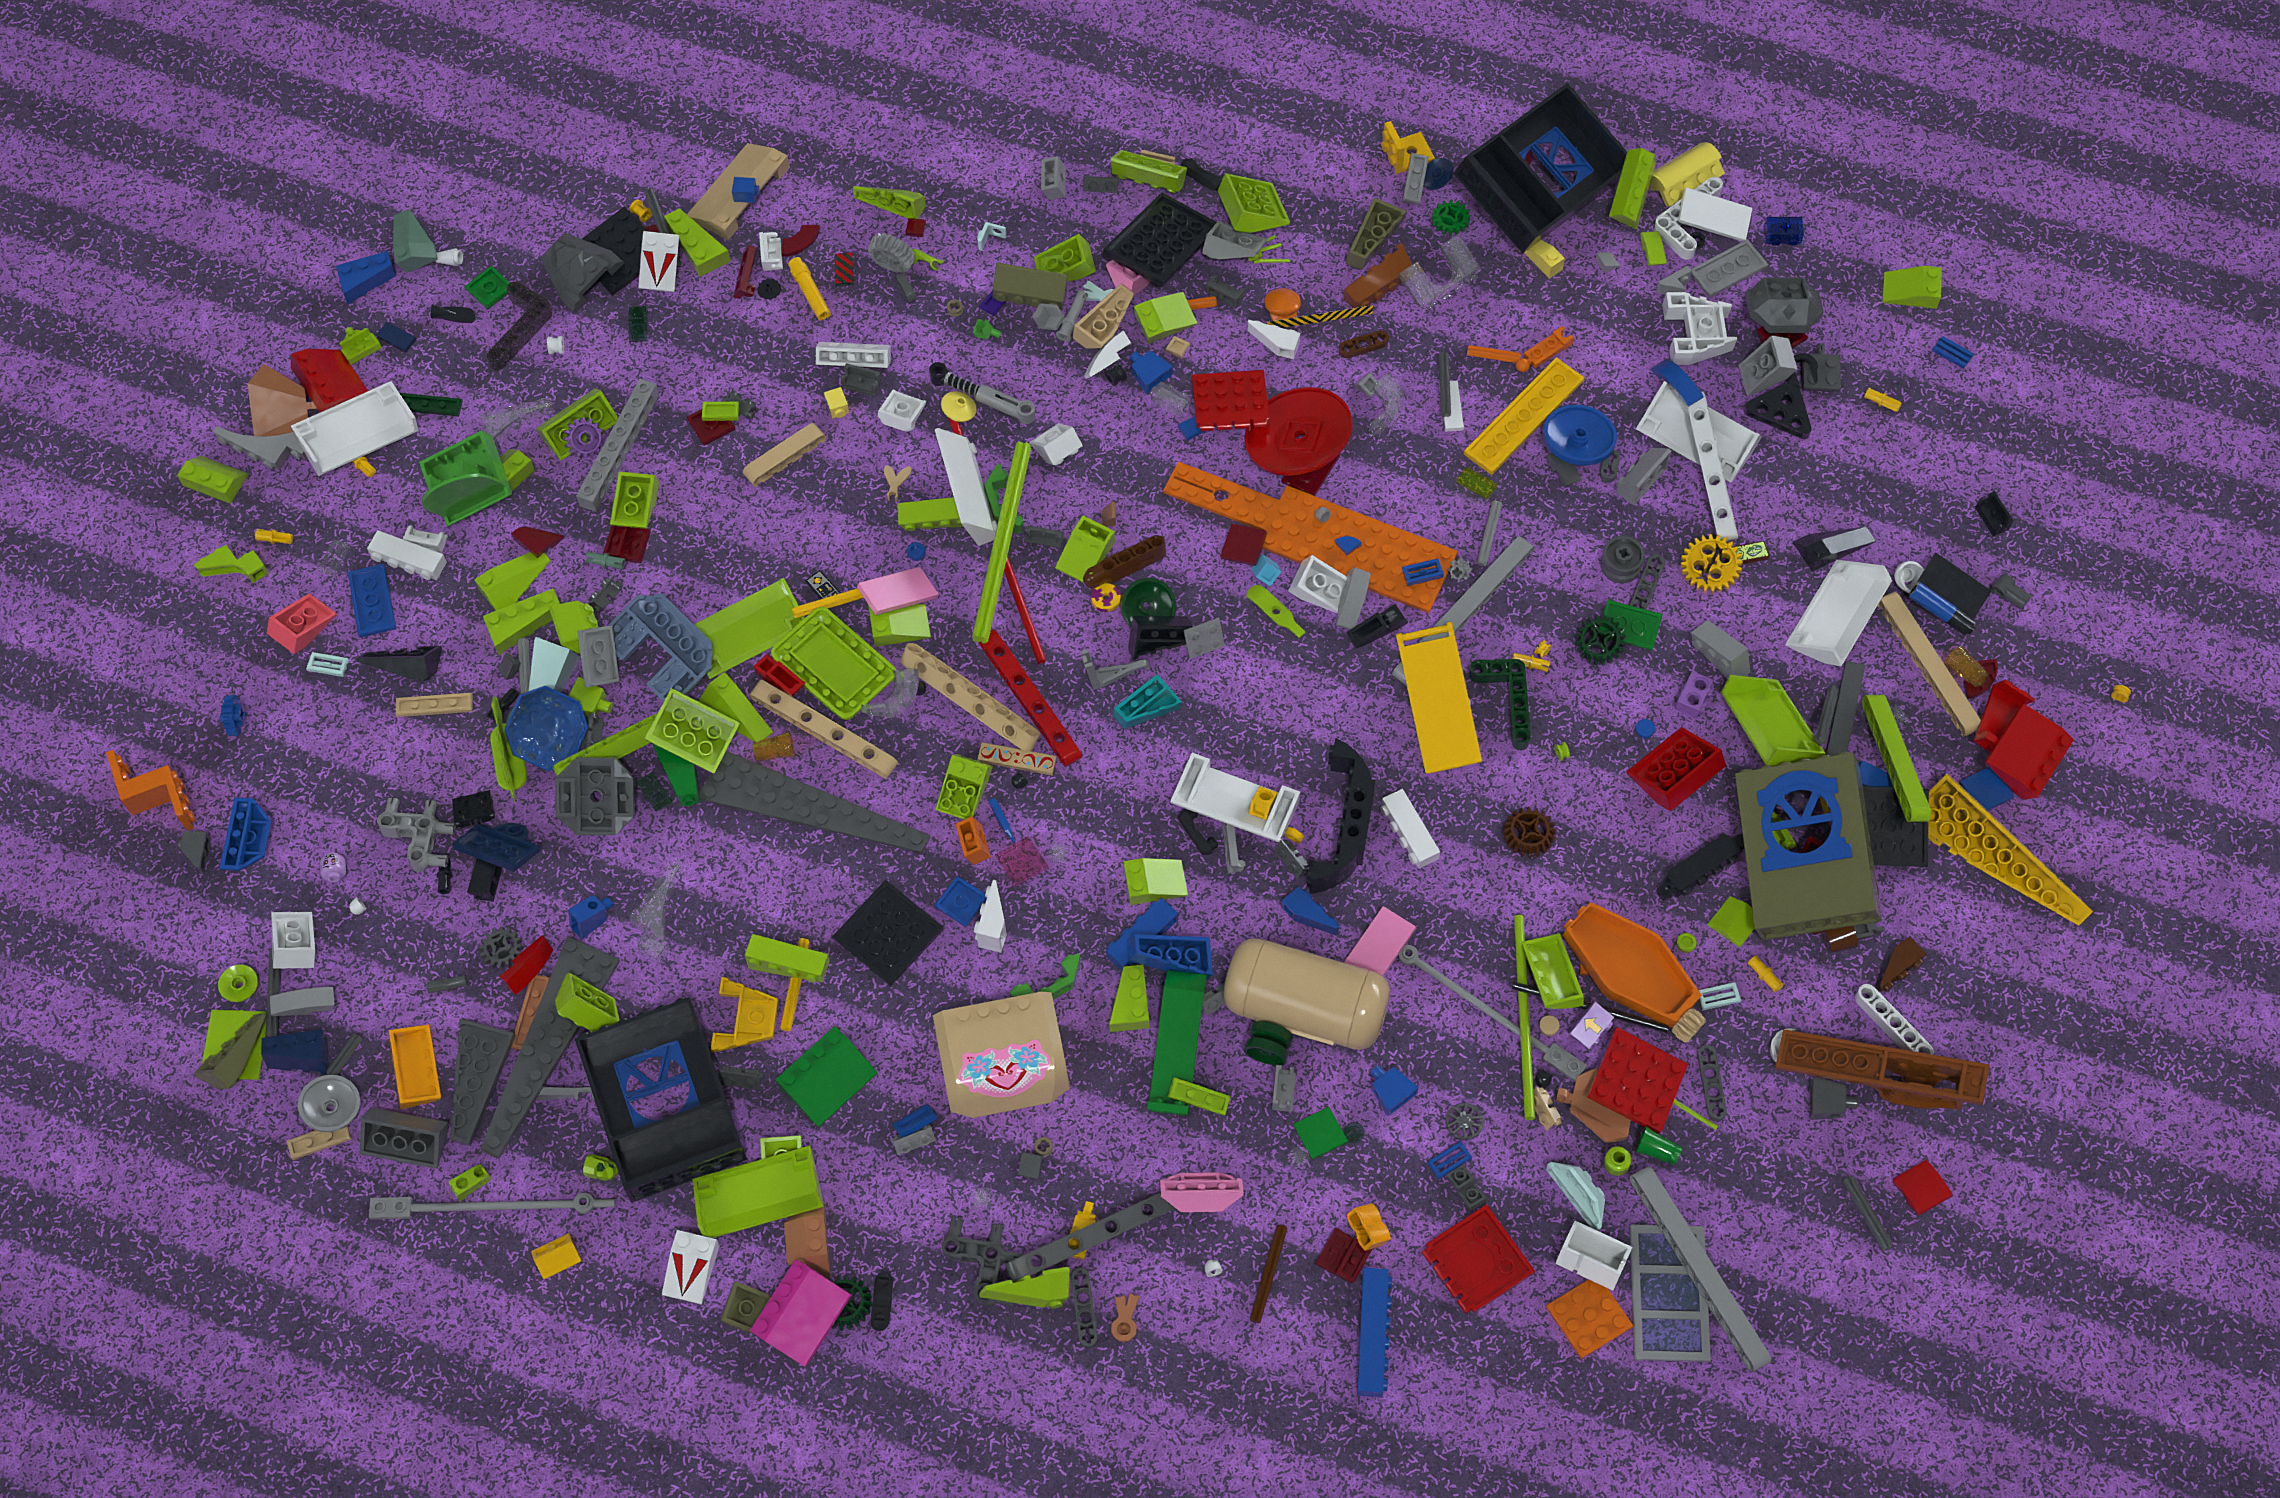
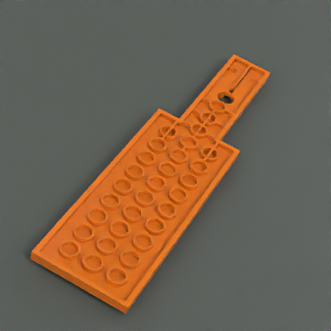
(1298, 534)

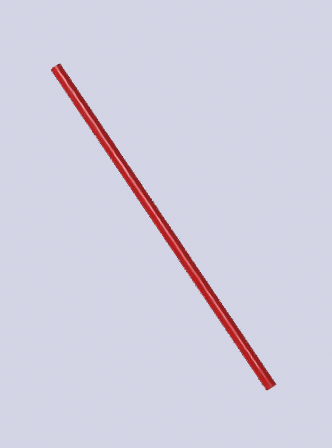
(1015, 589)

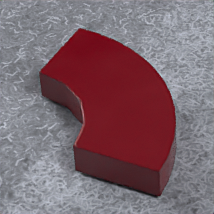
(800, 241)
(1991, 668)

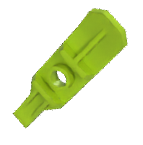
(1268, 603)

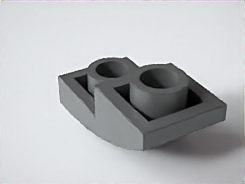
(1567, 472)
(1466, 1187)

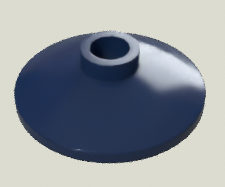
(1438, 173)

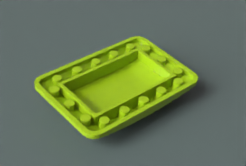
(834, 663)

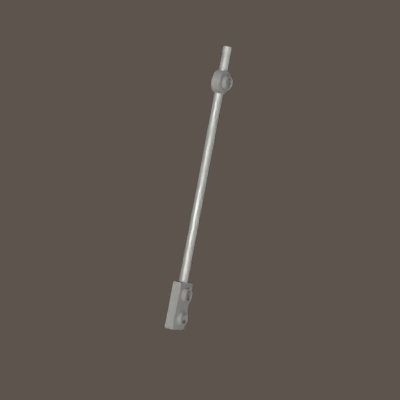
(1554, 1056)
(402, 1206)

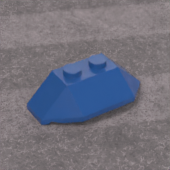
(246, 835)

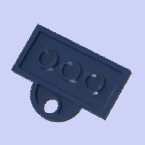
(498, 845)

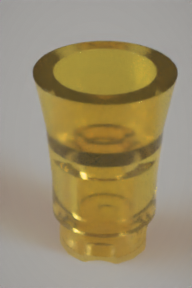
(1966, 666)
(774, 747)

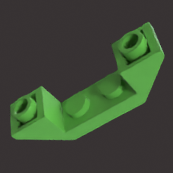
(996, 481)
(1062, 985)

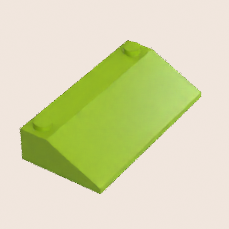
(749, 626)
(1770, 720)
(757, 1193)

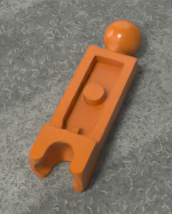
(1544, 350)

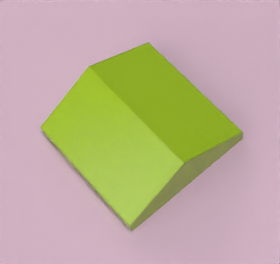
(1734, 921)
(777, 1145)

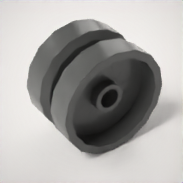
(1622, 559)

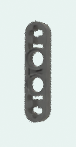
(1648, 586)
(1709, 1083)
(1081, 1308)

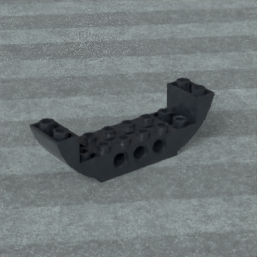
(1353, 822)

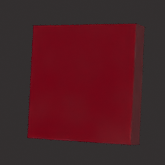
(709, 430)
(1243, 544)

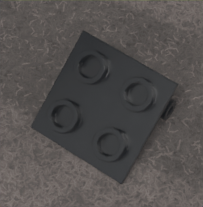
(472, 807)

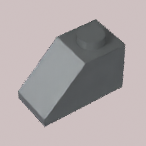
(195, 847)

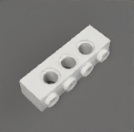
(855, 354)

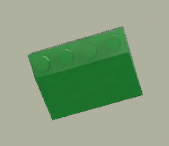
(826, 1076)

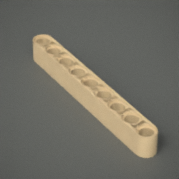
(1930, 663)

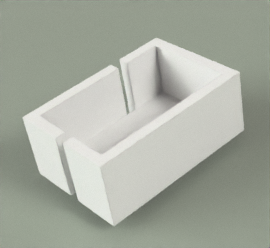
(1593, 1255)

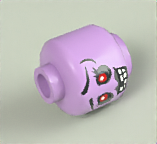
(333, 867)

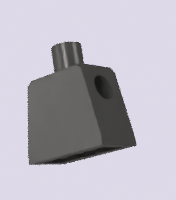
(1829, 1099)

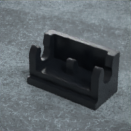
(1994, 514)
(484, 880)

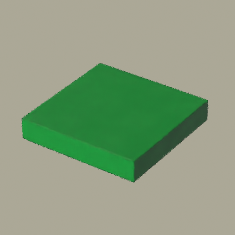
(488, 287)
(1320, 1133)

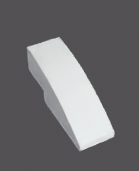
(1107, 354)

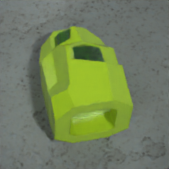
(599, 1167)

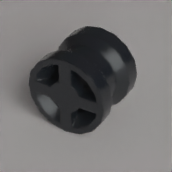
(1115, 375)

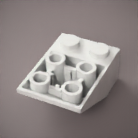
(991, 928)

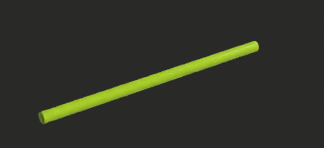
(1526, 1057)

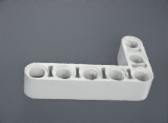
(1683, 243)

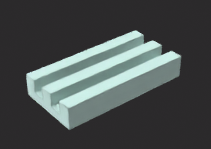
(343, 667)
(1702, 1000)

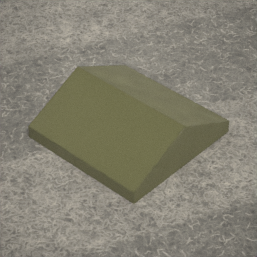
(743, 1307)

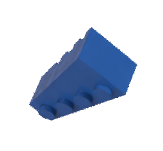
(1172, 953)

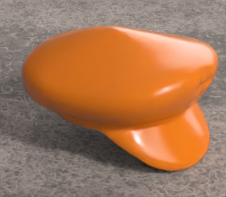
(1282, 303)

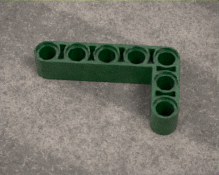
(1515, 696)

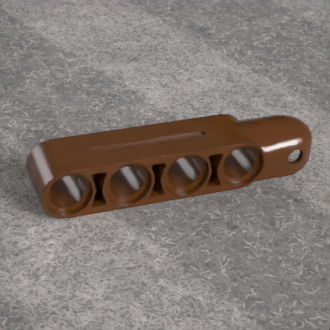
(1126, 562)

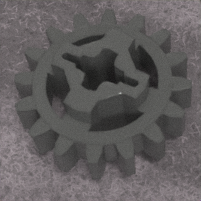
(498, 940)

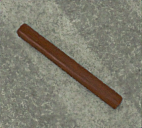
(1268, 1274)

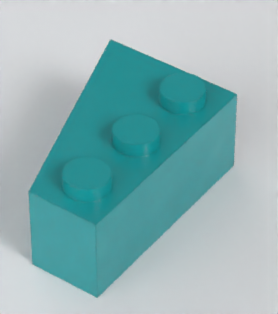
(1146, 703)

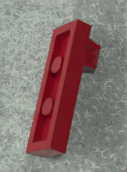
(743, 287)

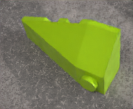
(509, 580)
(728, 699)
(1042, 1291)

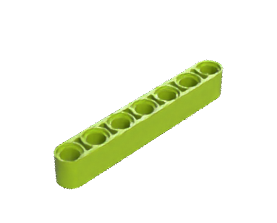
(614, 745)

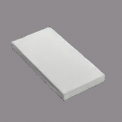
(1714, 214)

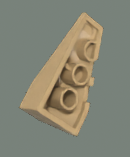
(1104, 319)

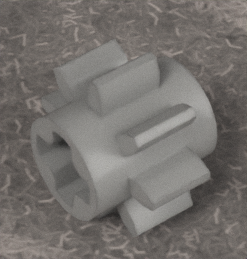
(1463, 566)

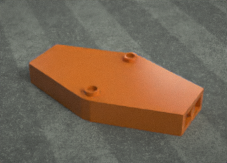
(1631, 964)

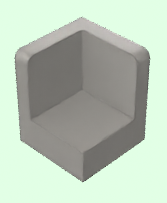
(1048, 316)

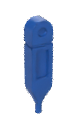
(1001, 818)

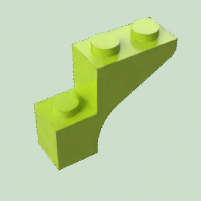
(224, 562)

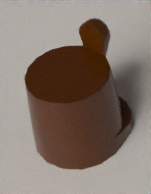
(1839, 938)

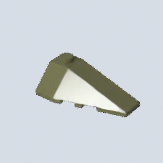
(229, 1063)

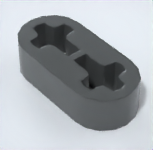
(905, 287)
(1613, 466)

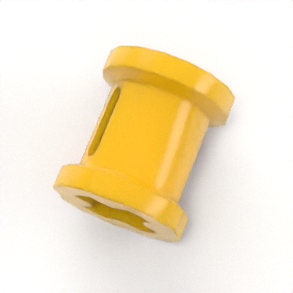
(640, 210)

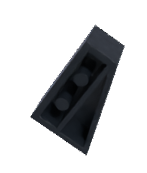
(1156, 633)

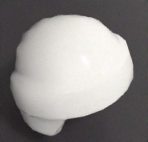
(1907, 572)

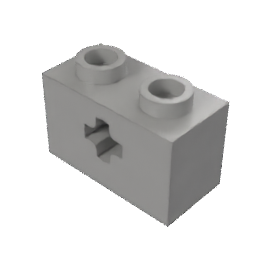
(1053, 178)

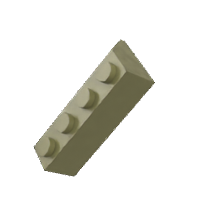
(1029, 286)

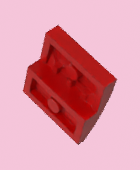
(1922, 1187)

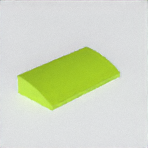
(1553, 972)

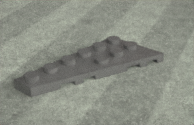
(478, 1067)

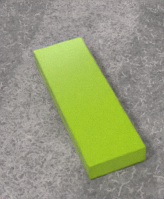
(1199, 1096)

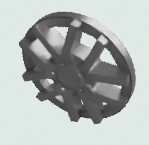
(1464, 1121)

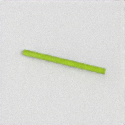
(1696, 1115)

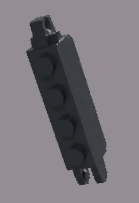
(1701, 865)

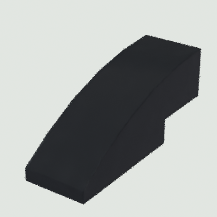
(1377, 626)

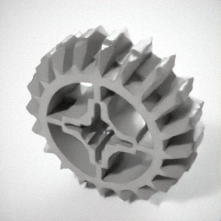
(891, 253)

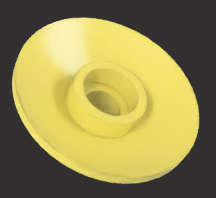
(958, 406)

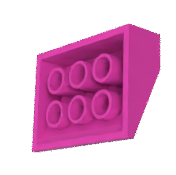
(800, 1312)

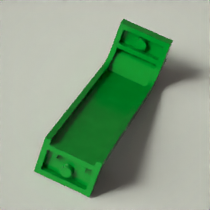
(1177, 1039)

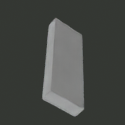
(1415, 179)

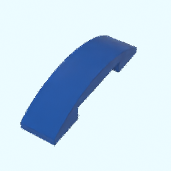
(1678, 380)

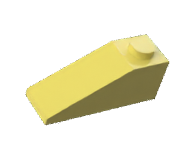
(1546, 258)

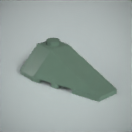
(410, 243)

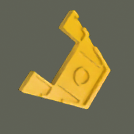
(754, 1017)

